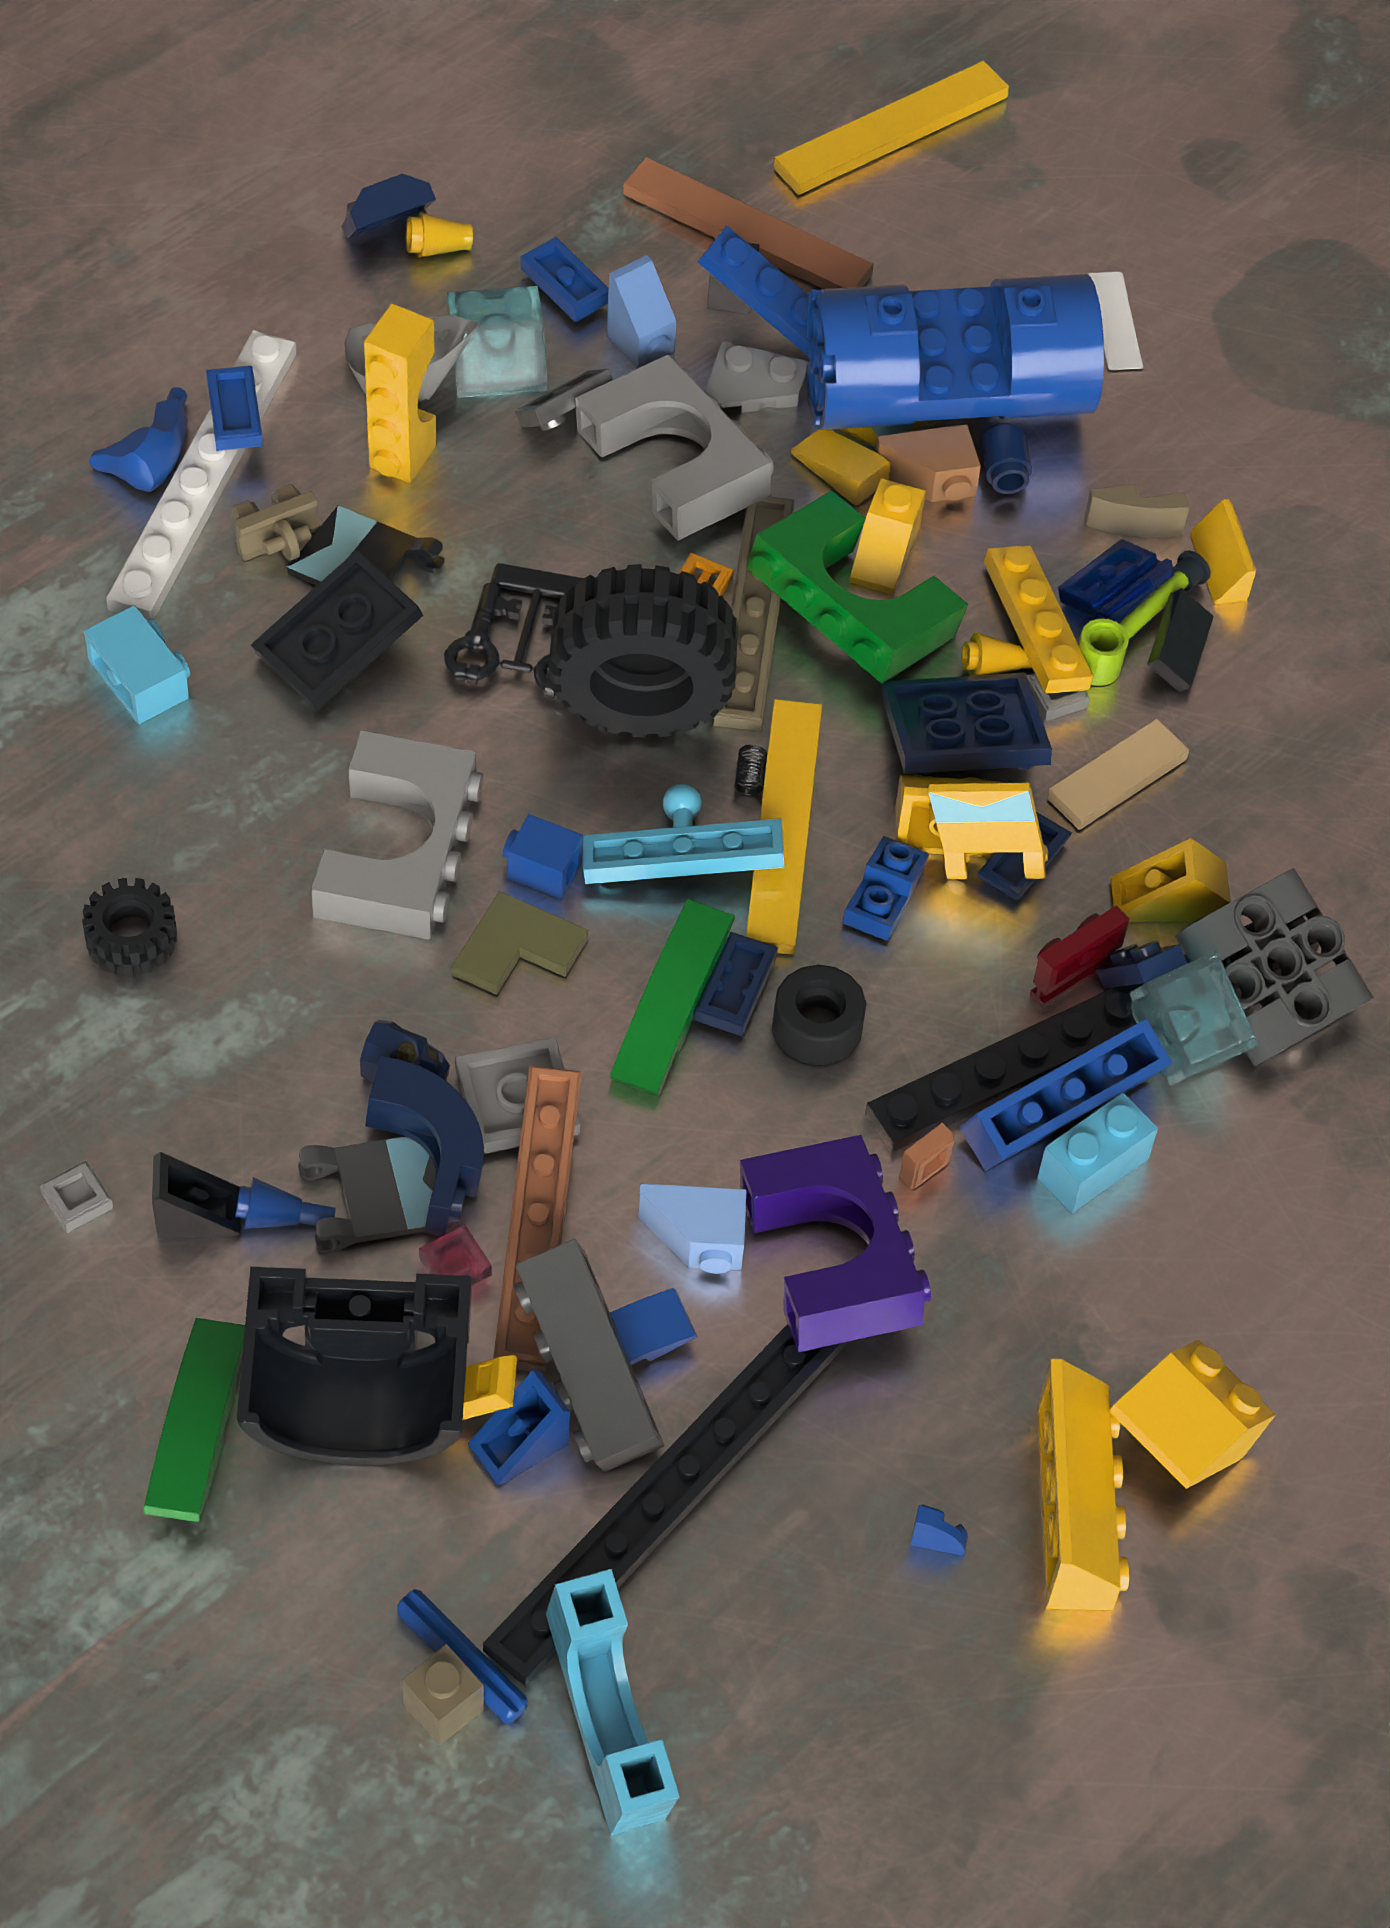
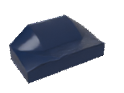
(386, 203)

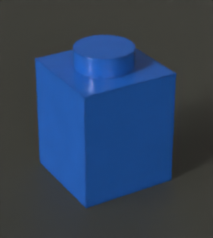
(543, 856)

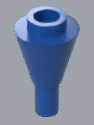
(271, 1207)

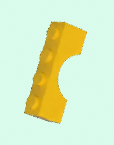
(395, 366)

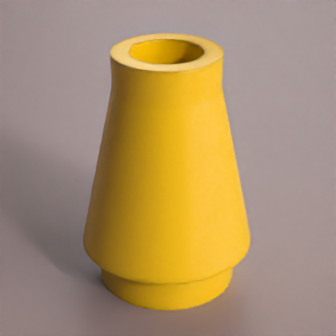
(435, 235)

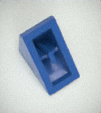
(524, 1433)

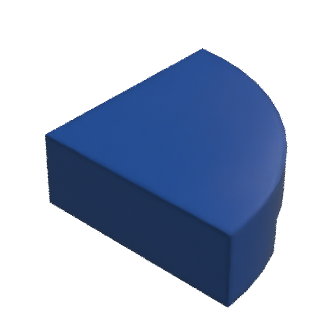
(934, 1533)

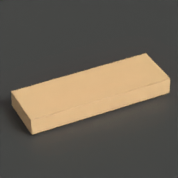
(1117, 774)

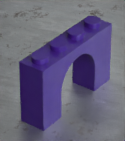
(842, 1186)

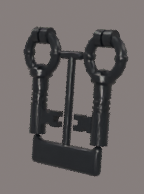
(491, 604)

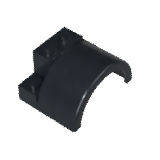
(358, 1382)

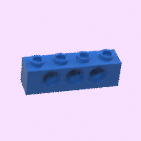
(1065, 1095)

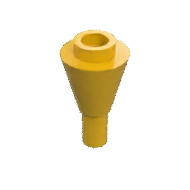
(991, 656)

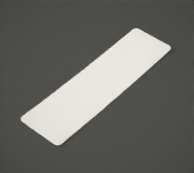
(1118, 327)

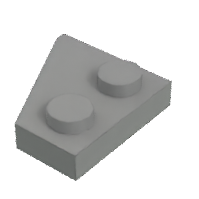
(755, 378)

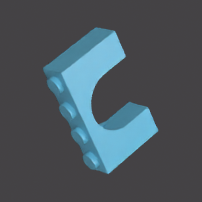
(628, 1770)

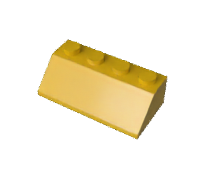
(1079, 1491)

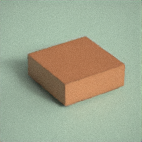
(927, 1156)

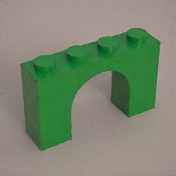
(874, 633)

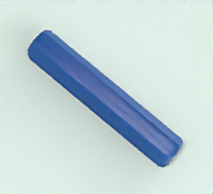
(439, 1630)

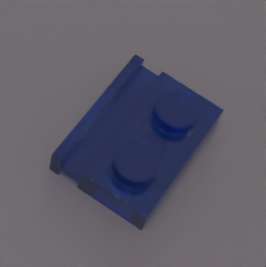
(1115, 581)

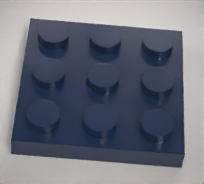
(966, 724)

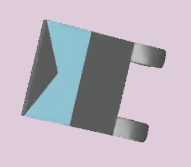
(383, 1187)

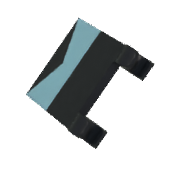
(381, 544)

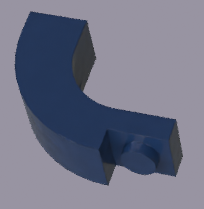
(438, 1118)

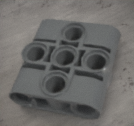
(1271, 911)

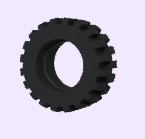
(643, 651)

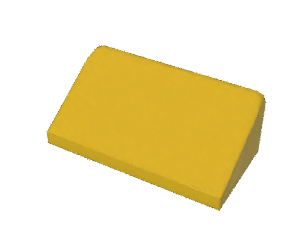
(1224, 548)

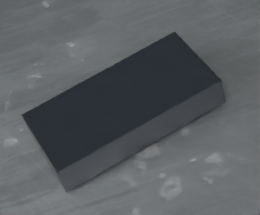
(1180, 640)

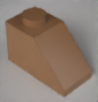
(933, 460)

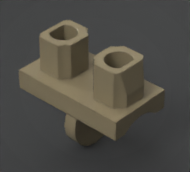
(278, 527)

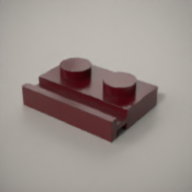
(1075, 958)

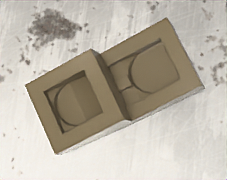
(1124, 513)

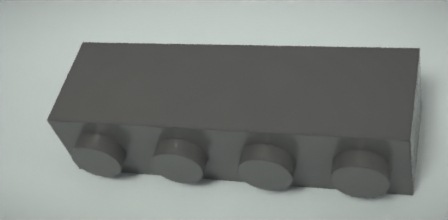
(588, 1356)

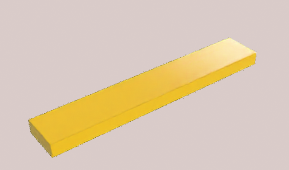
(890, 127)
(786, 797)

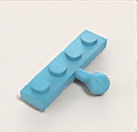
(683, 848)

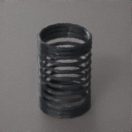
(750, 763)

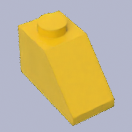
(888, 536)
(1173, 885)

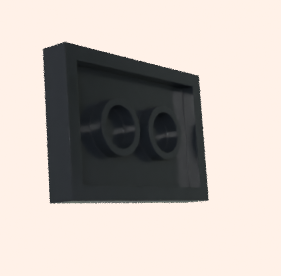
(337, 630)

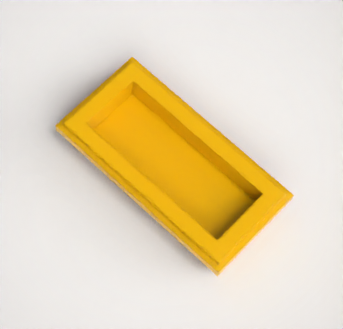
(489, 1386)

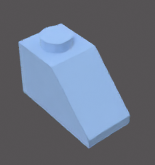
(697, 1223)

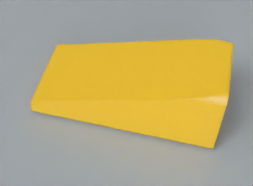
(843, 464)

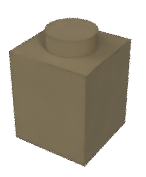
(443, 1694)

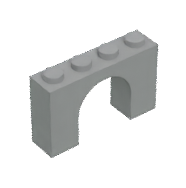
(668, 401)
(407, 891)

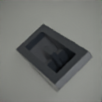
(192, 1201)

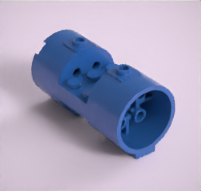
(954, 352)

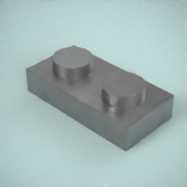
(551, 407)

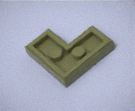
(515, 931)

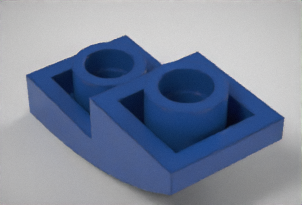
(885, 888)
(653, 1326)

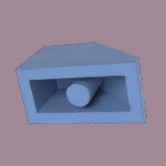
(640, 313)

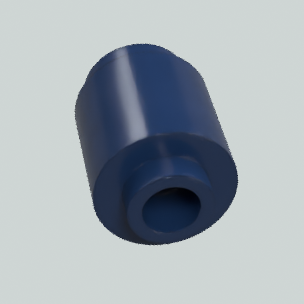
(1006, 458)

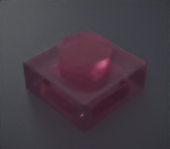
(456, 1255)

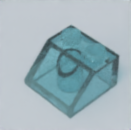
(507, 346)
(1194, 1017)

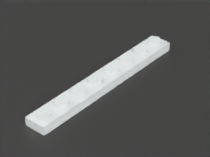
(194, 491)

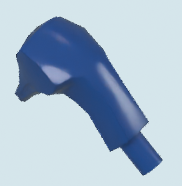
(149, 452)

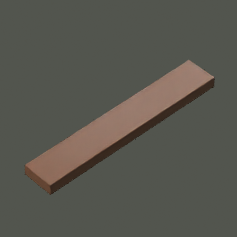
(713, 210)
(537, 1201)

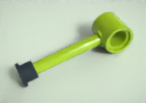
(1106, 641)

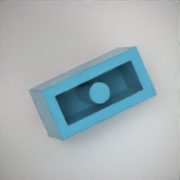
(137, 664)
(1097, 1153)

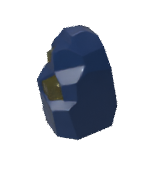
(395, 1042)

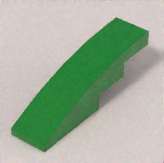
(671, 997)
(196, 1421)

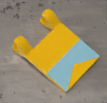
(987, 821)

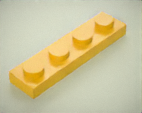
(1038, 619)

